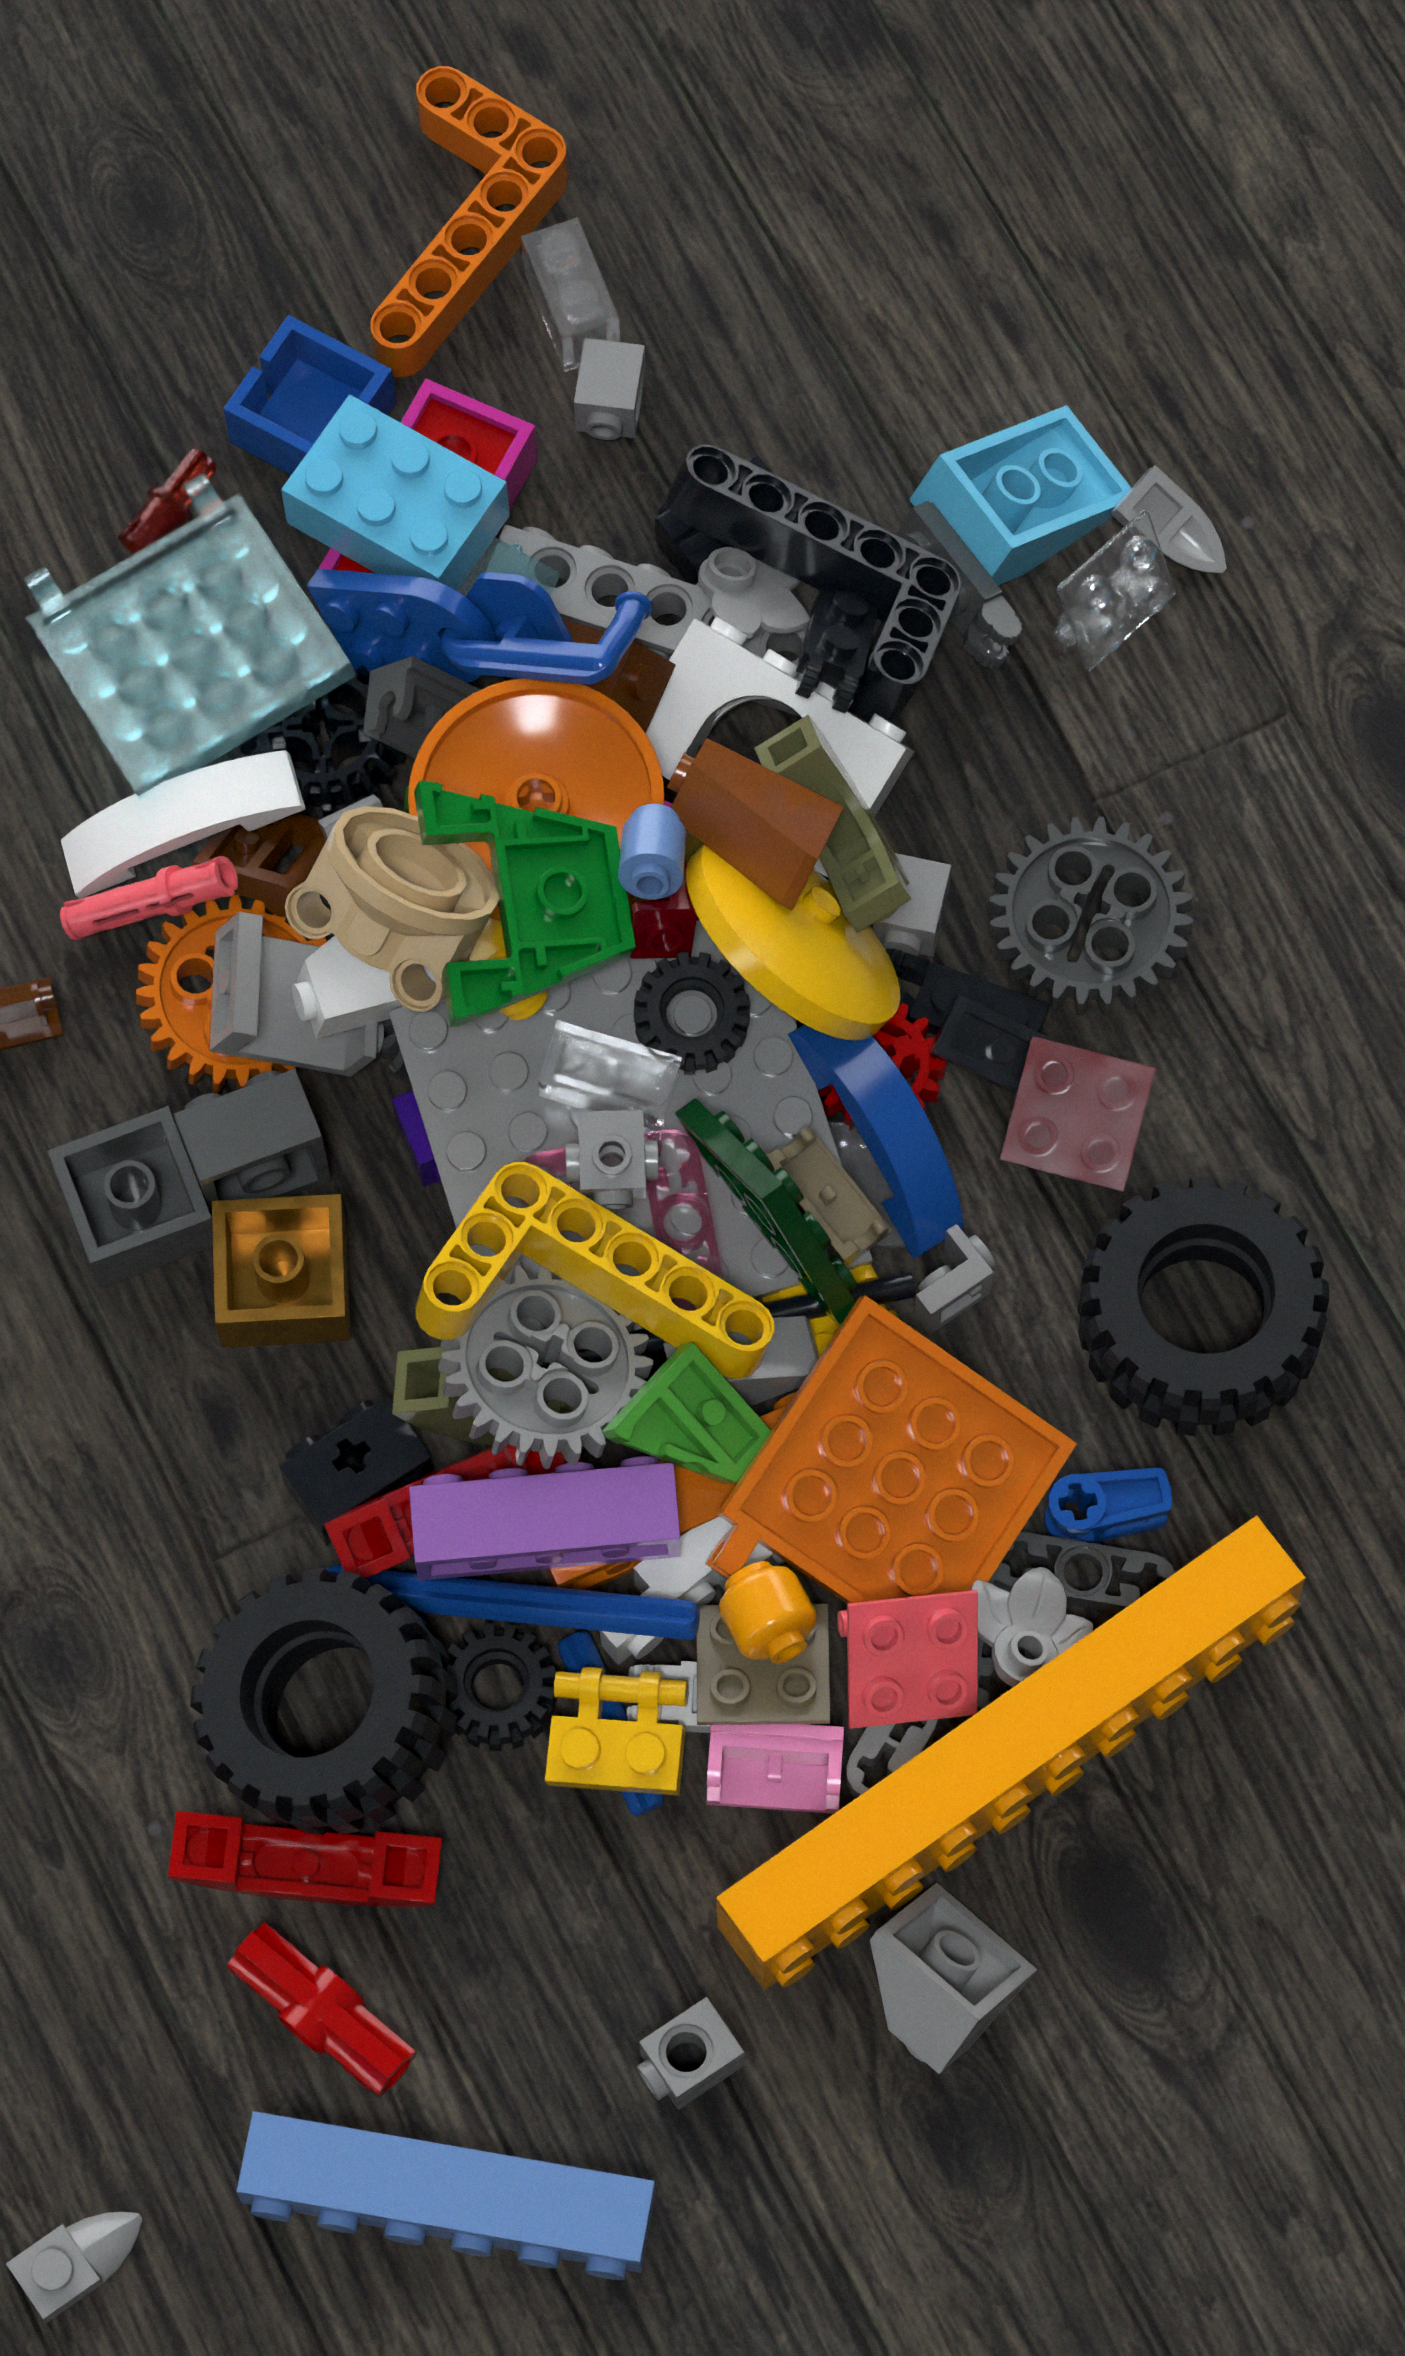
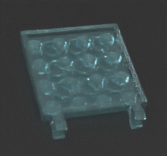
(189, 643)

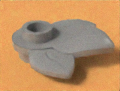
(751, 593)
(1027, 1618)

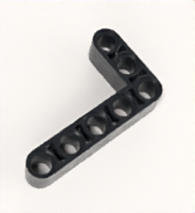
(831, 548)

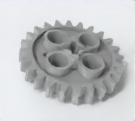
(517, 1408)

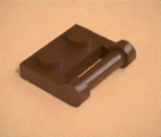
(260, 850)

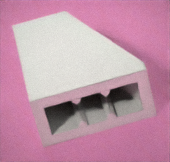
(342, 991)

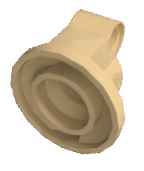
(396, 900)

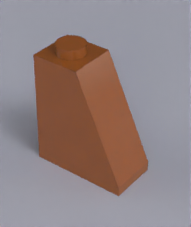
(753, 818)

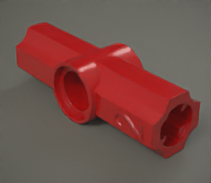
(321, 2010)

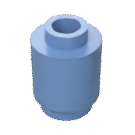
(652, 852)

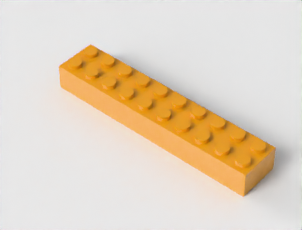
(1010, 1755)

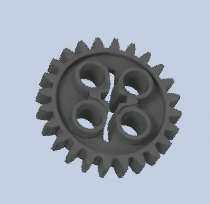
(1143, 933)

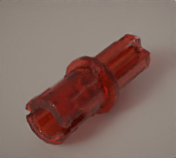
(166, 504)

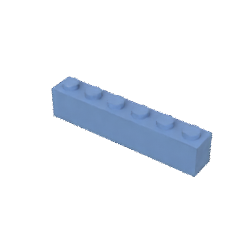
(446, 2194)

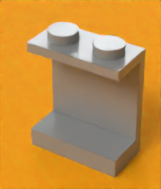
(256, 1009)

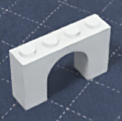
(719, 674)

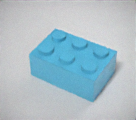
(394, 498)

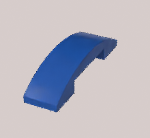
(893, 1131)

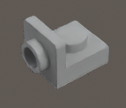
(951, 1292)

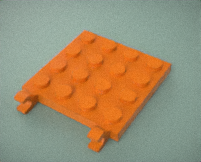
(891, 1470)

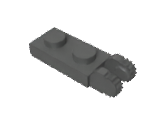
(980, 609)

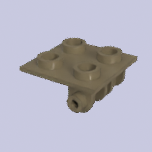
(757, 1691)

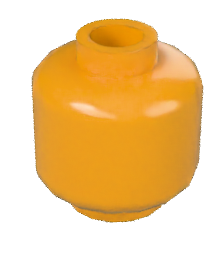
(767, 1612)

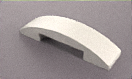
(177, 813)

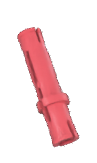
(170, 892)

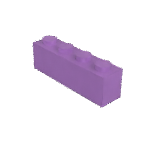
(544, 1519)

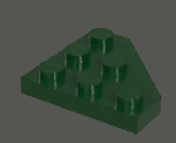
(772, 1207)

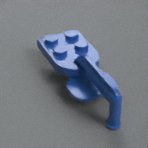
(497, 630)

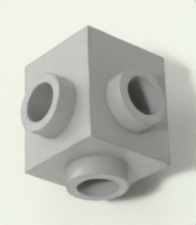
(612, 1135)

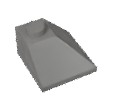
(943, 1976)

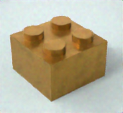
(280, 1270)

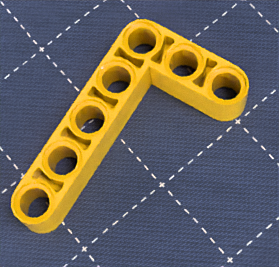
(590, 1268)

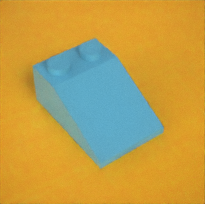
(1024, 492)

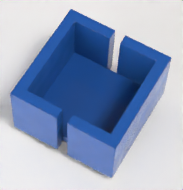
(307, 386)

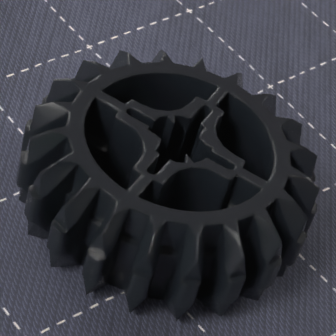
(346, 740)

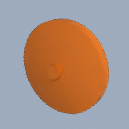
(544, 750)

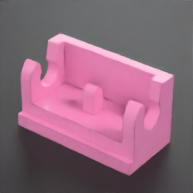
(776, 1767)

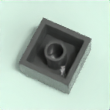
(254, 1140)
(133, 1197)

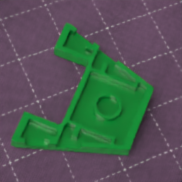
(555, 891)

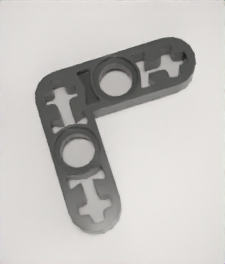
(1068, 1550)

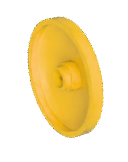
(797, 958)

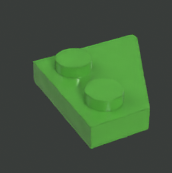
(691, 1419)

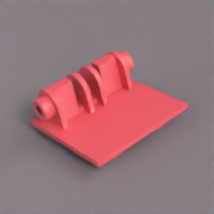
(911, 1658)

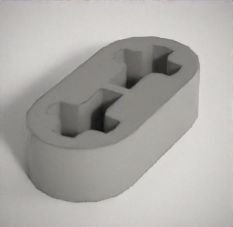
(879, 1738)

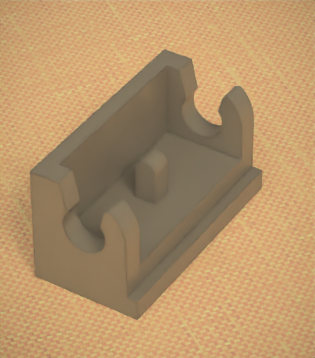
(831, 1197)

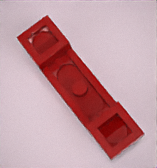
(381, 1530)
(304, 1866)

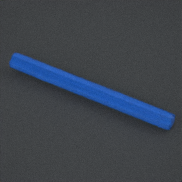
(542, 1605)

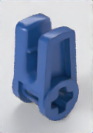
(1114, 1504)

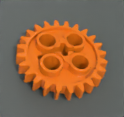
(186, 1016)

